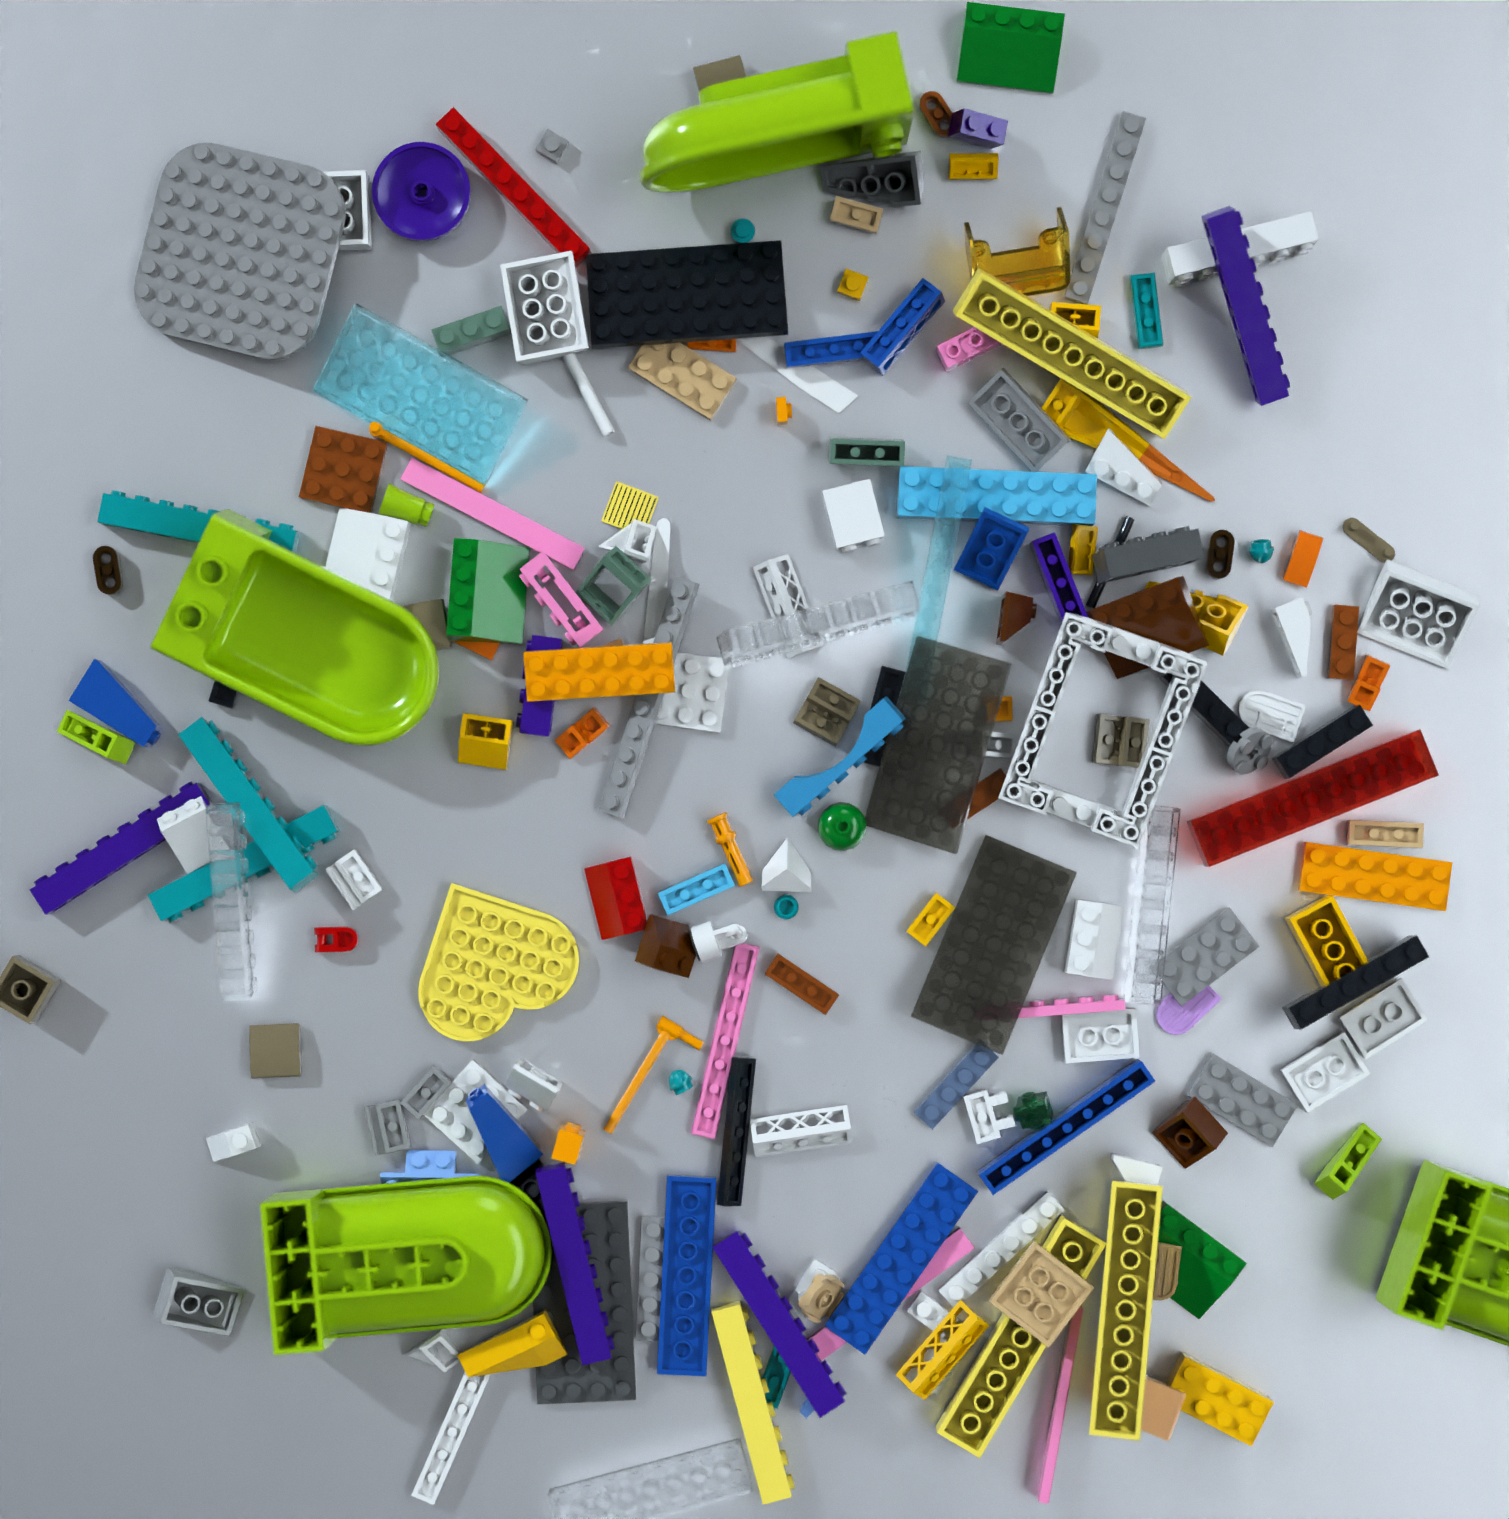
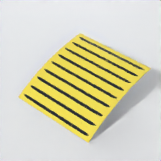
(628, 504)

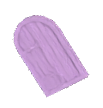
(1180, 1019)

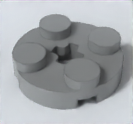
(1250, 751)

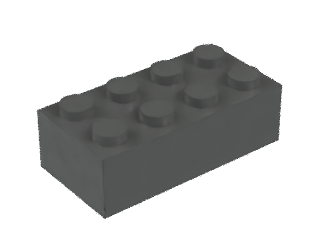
(1147, 555)

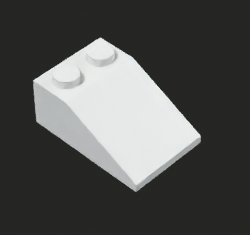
(533, 1084)

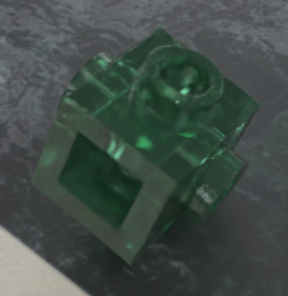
(1033, 1110)

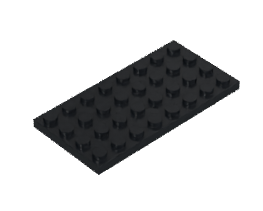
(686, 294)

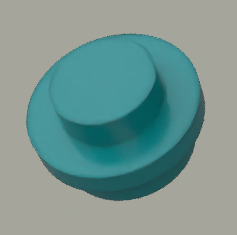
(742, 231)
(786, 906)

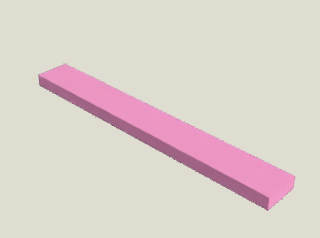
(492, 513)
(725, 1040)
(952, 1249)
(1059, 1407)

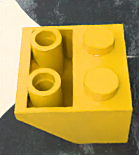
(1082, 315)
(485, 741)

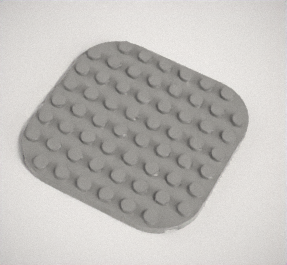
(239, 251)

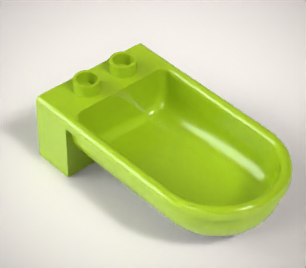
(785, 120)
(298, 637)
(1452, 1255)
(400, 1258)

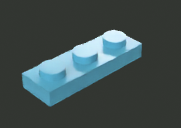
(696, 889)

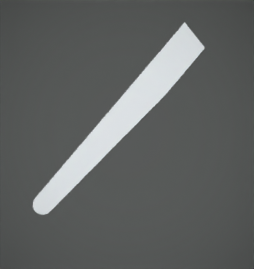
(806, 377)
(659, 584)

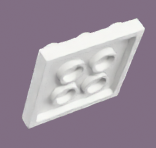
(698, 694)
(453, 1116)

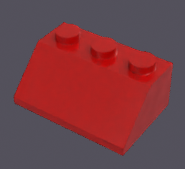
(616, 898)

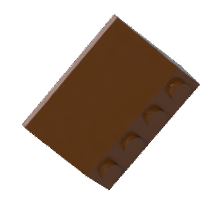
(1157, 613)

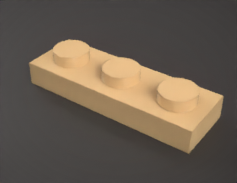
(1385, 833)

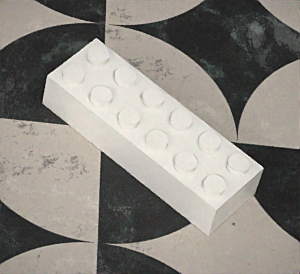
(1266, 240)

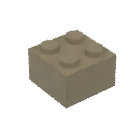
(26, 989)

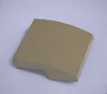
(719, 71)
(434, 619)
(827, 711)
(1120, 740)
(275, 1051)

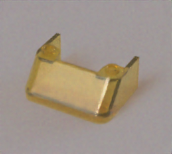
(1026, 269)

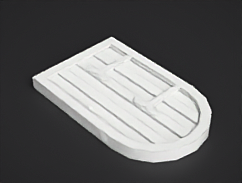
(1271, 714)

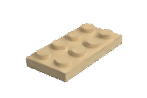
(684, 376)

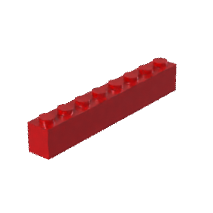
(511, 186)

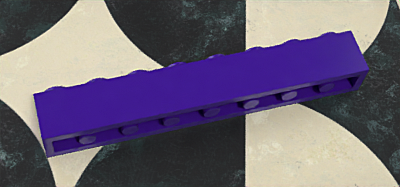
(1245, 305)
(110, 854)
(573, 1263)
(779, 1324)

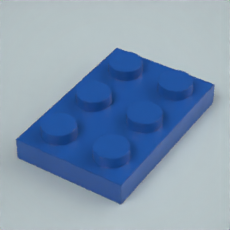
(991, 548)

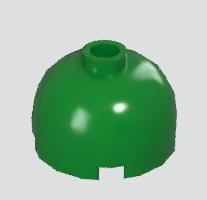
(842, 826)

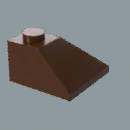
(1014, 614)

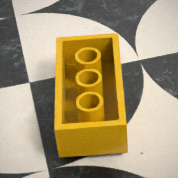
(1326, 939)
(1219, 1399)

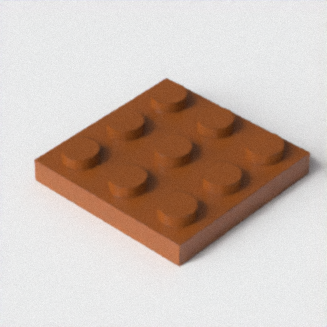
(343, 469)

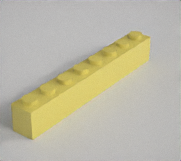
(752, 1403)

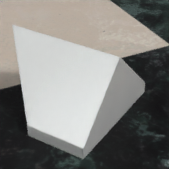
(633, 540)
(786, 871)
(436, 1351)

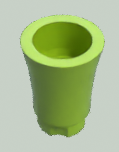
(405, 506)

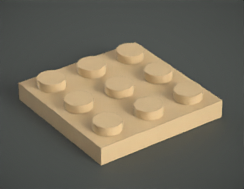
(1041, 1294)

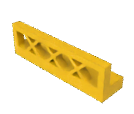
(960, 1341)

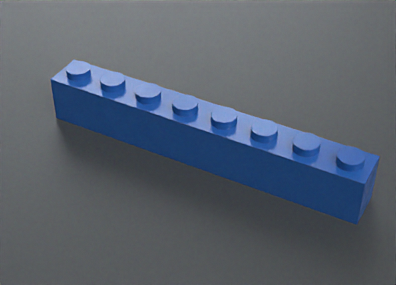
(1066, 1126)

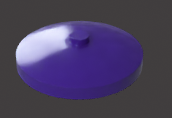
(421, 191)

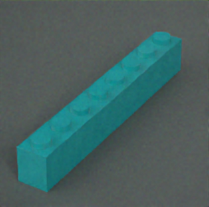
(172, 521)
(260, 820)
(196, 886)

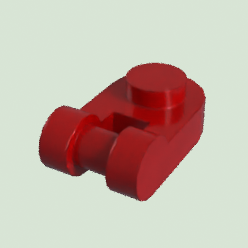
(343, 939)

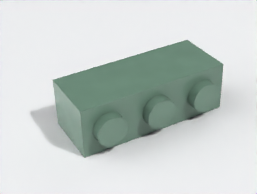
(472, 331)
(866, 451)

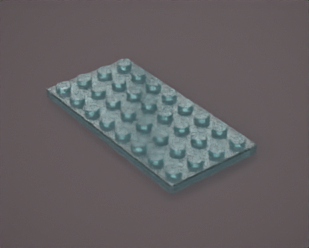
(420, 394)

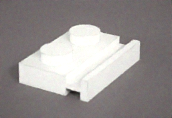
(354, 879)

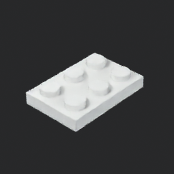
(1383, 1018)
(1100, 1036)
(1325, 1071)

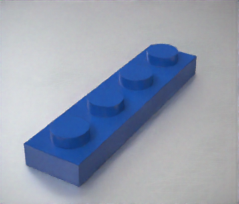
(826, 350)

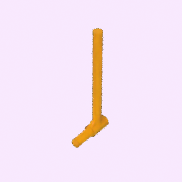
(378, 432)
(667, 1030)

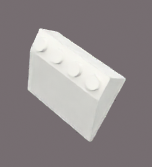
(544, 307)
(369, 550)
(1418, 614)

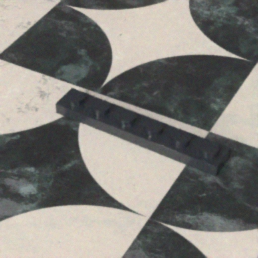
(736, 1131)

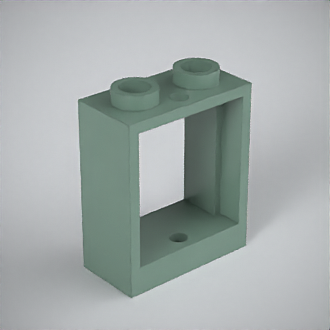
(627, 572)

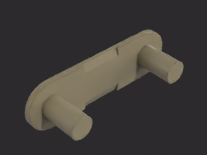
(1368, 540)

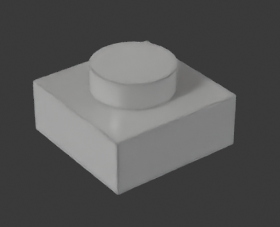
(552, 146)

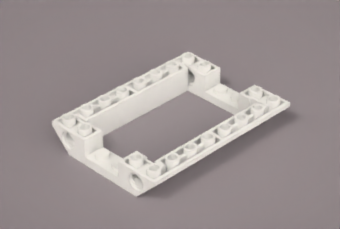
(1131, 822)

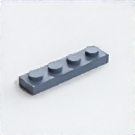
(955, 1085)

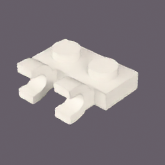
(982, 1115)

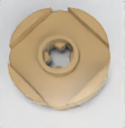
(821, 1297)

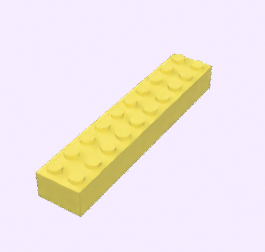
(1071, 353)
(1125, 1310)
(1010, 1353)

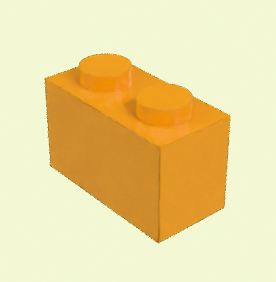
(568, 1143)

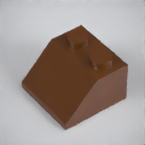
(666, 946)
(1190, 1133)

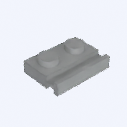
(387, 1127)

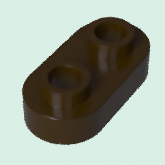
(1220, 554)
(107, 571)

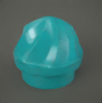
(1261, 550)
(680, 1081)

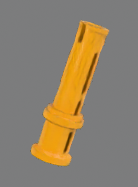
(725, 837)

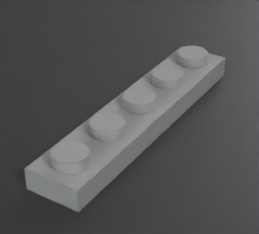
(650, 1278)

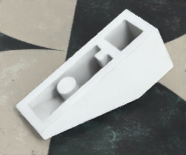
(1295, 627)

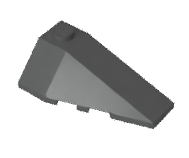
(887, 180)

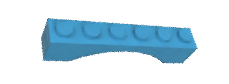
(877, 723)

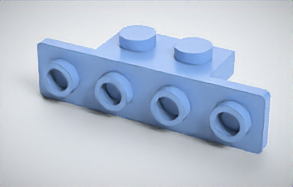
(425, 1166)

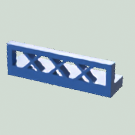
(903, 326)

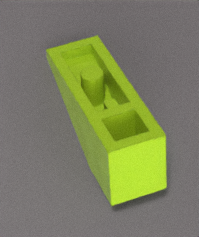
(96, 737)
(1348, 1162)

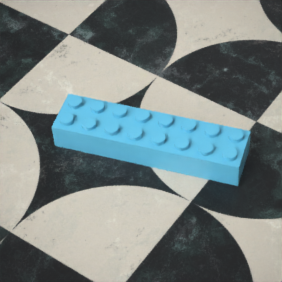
(1019, 495)

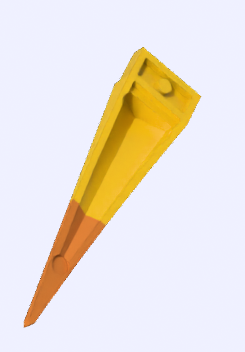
(1087, 422)

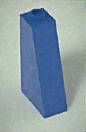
(112, 703)
(504, 1137)

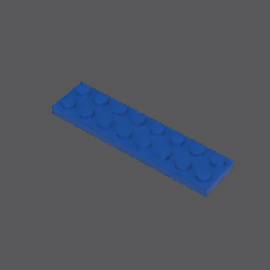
(901, 1258)
(686, 1275)

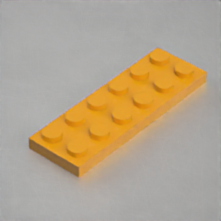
(599, 671)
(1375, 876)

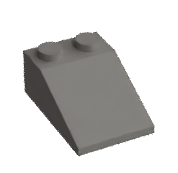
(197, 1302)

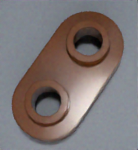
(938, 115)

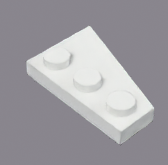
(1123, 470)

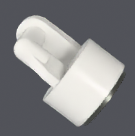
(710, 942)

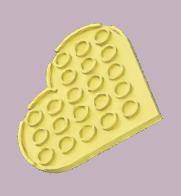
(492, 960)

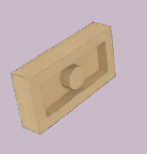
(856, 215)

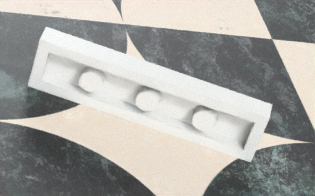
(774, 589)
(801, 1136)

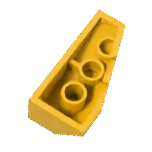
(1218, 617)
(516, 1348)

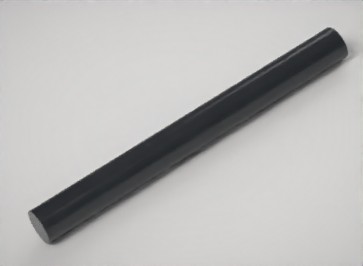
(1121, 537)

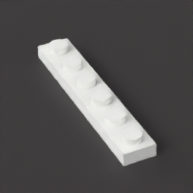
(1001, 1249)
(449, 1437)

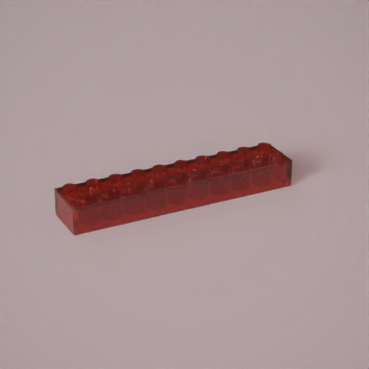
(1312, 798)

